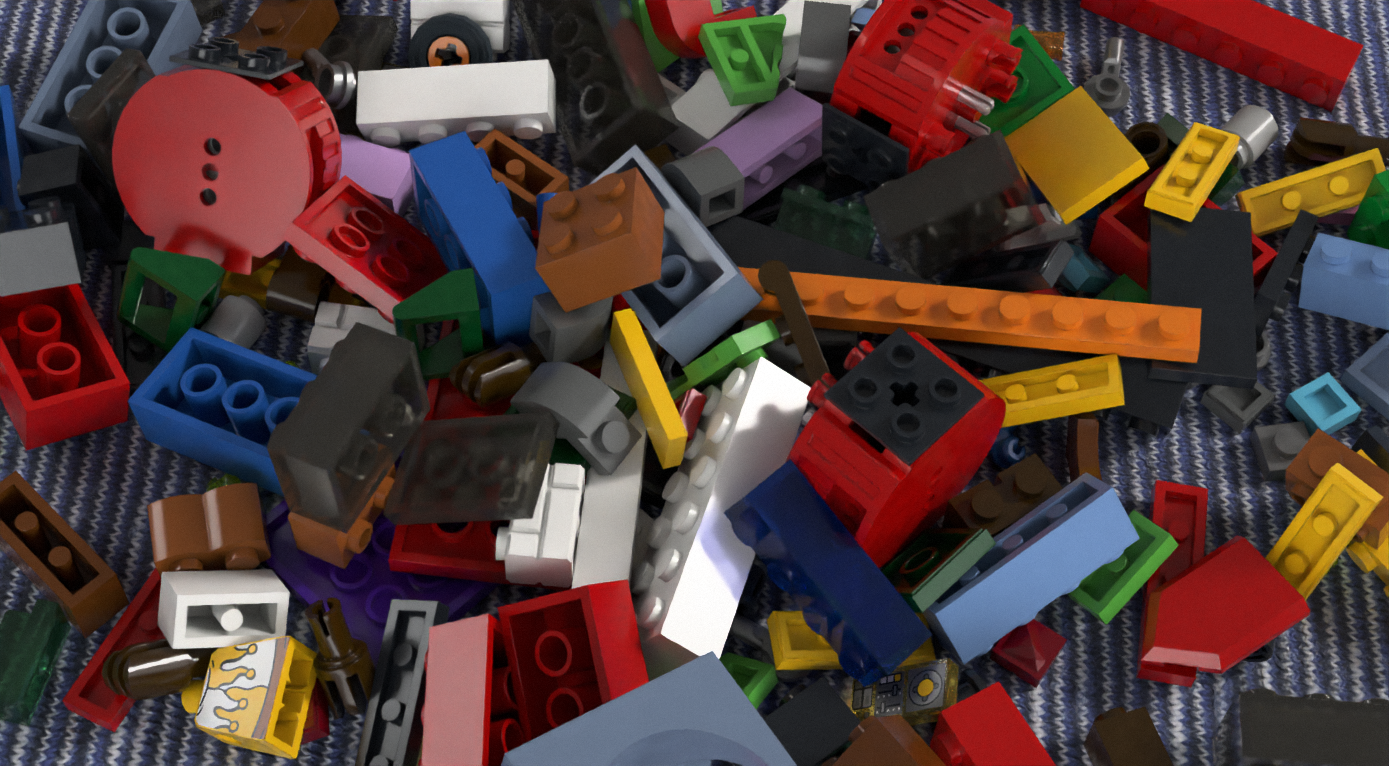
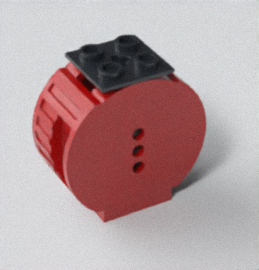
(917, 86)
(225, 153)
(895, 439)

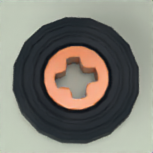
(444, 30)

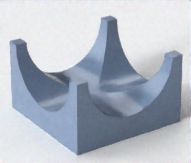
(670, 721)

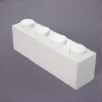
(446, 100)

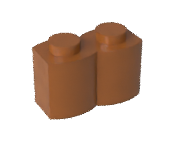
(210, 530)

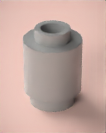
(1256, 133)
(237, 321)

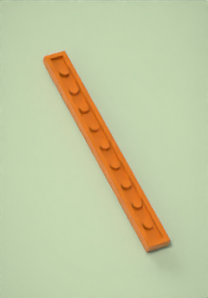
(991, 316)

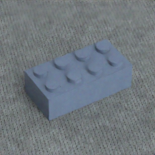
(95, 42)
(699, 283)

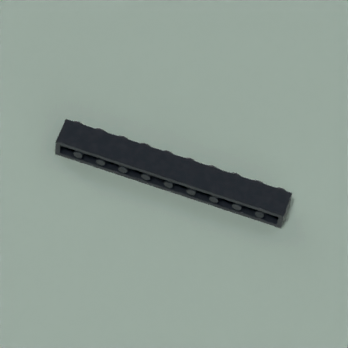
(1148, 401)

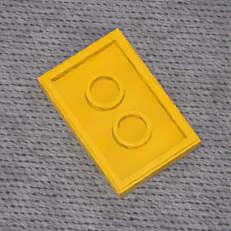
(1075, 155)

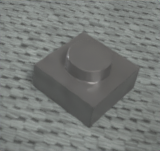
(1277, 447)

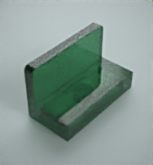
(28, 656)

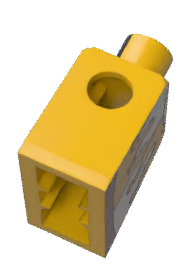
(255, 695)

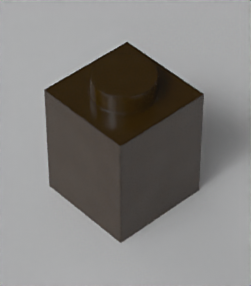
(1125, 740)

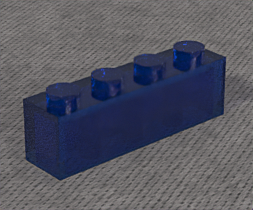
(827, 574)

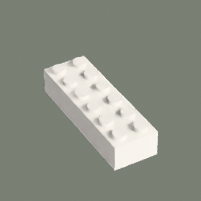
(694, 560)

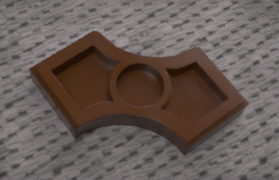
(1083, 445)

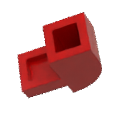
(679, 23)

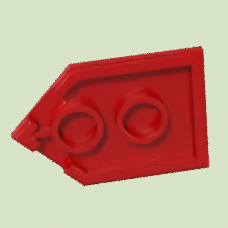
(1220, 610)

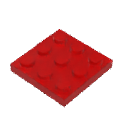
(365, 246)

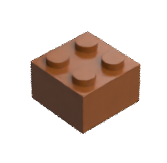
(600, 240)

